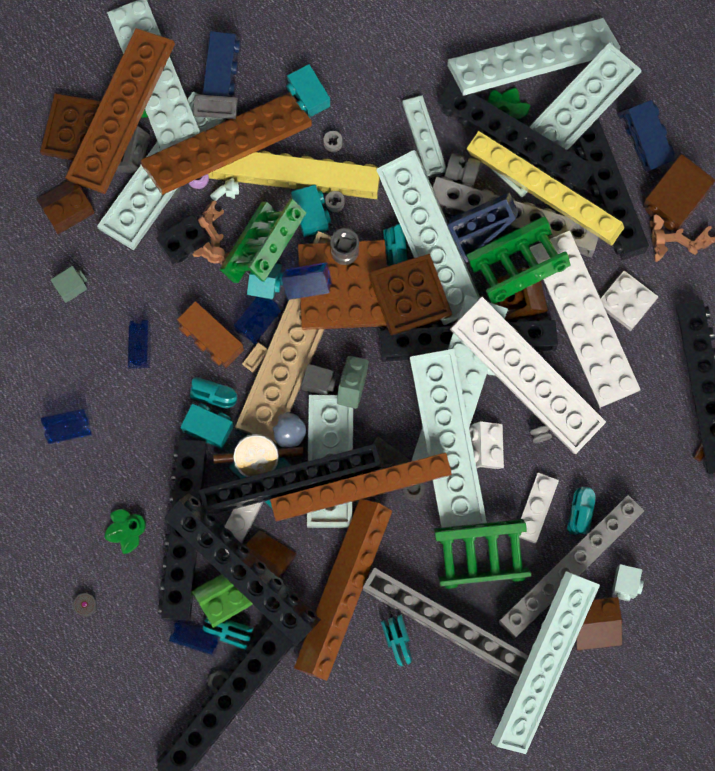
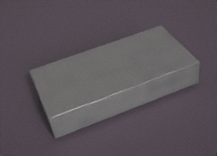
(215, 107)

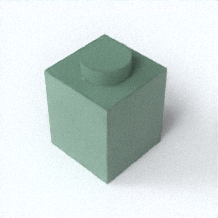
(69, 283)

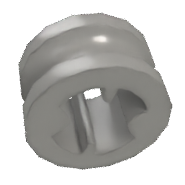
(332, 148)
(330, 196)
(541, 434)

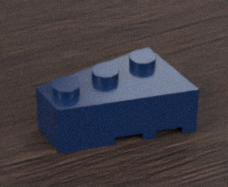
(221, 64)
(648, 135)
(481, 224)

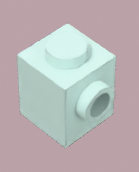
(627, 582)

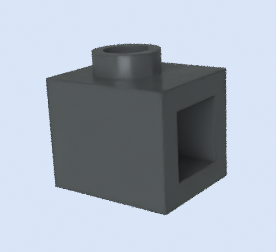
(318, 380)

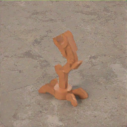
(659, 239)
(212, 252)

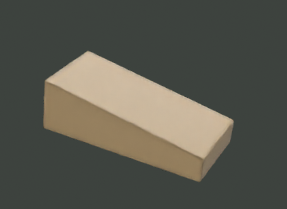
(255, 357)

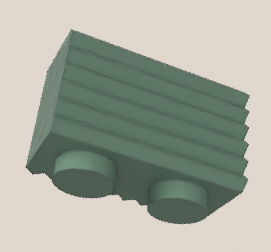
(352, 382)

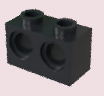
(178, 235)

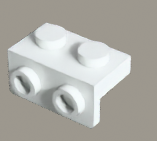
(487, 444)

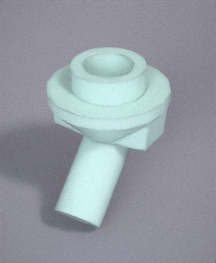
(230, 188)

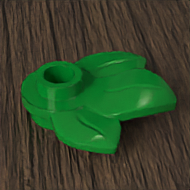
(509, 103)
(122, 531)

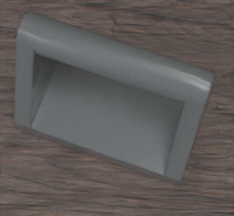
(135, 152)

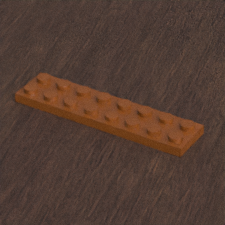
(120, 111)
(225, 143)

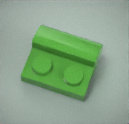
(220, 600)

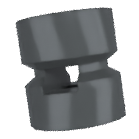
(463, 169)
(344, 246)

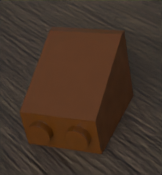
(679, 193)

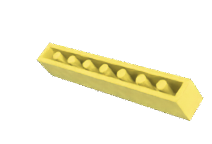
(303, 172)
(545, 188)

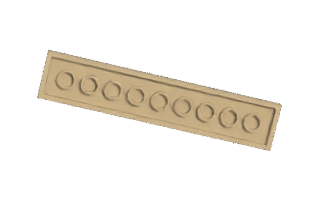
(281, 370)

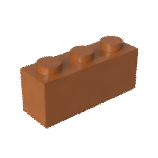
(209, 335)

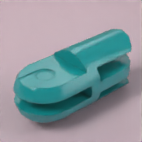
(395, 245)
(212, 393)
(581, 511)
(228, 631)
(398, 640)

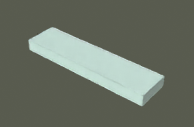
(424, 136)

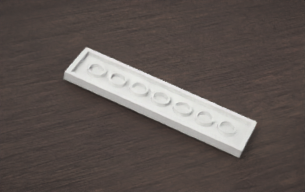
(587, 325)
(527, 375)

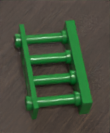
(262, 241)
(510, 244)
(491, 532)

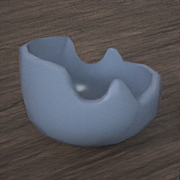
(289, 430)

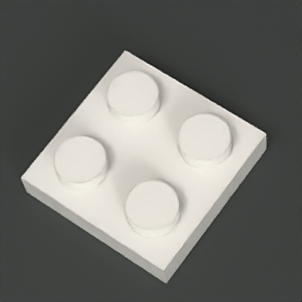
(628, 300)

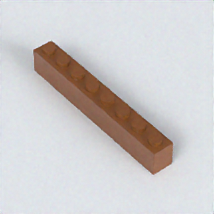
(361, 487)
(343, 589)

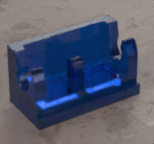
(307, 281)
(257, 318)
(139, 345)
(66, 426)
(194, 639)

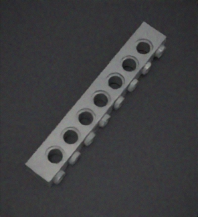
(527, 211)
(574, 562)
(445, 623)

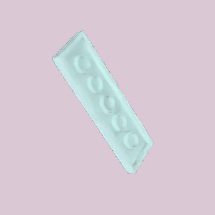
(329, 434)

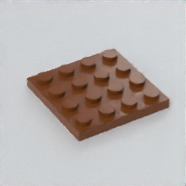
(351, 297)

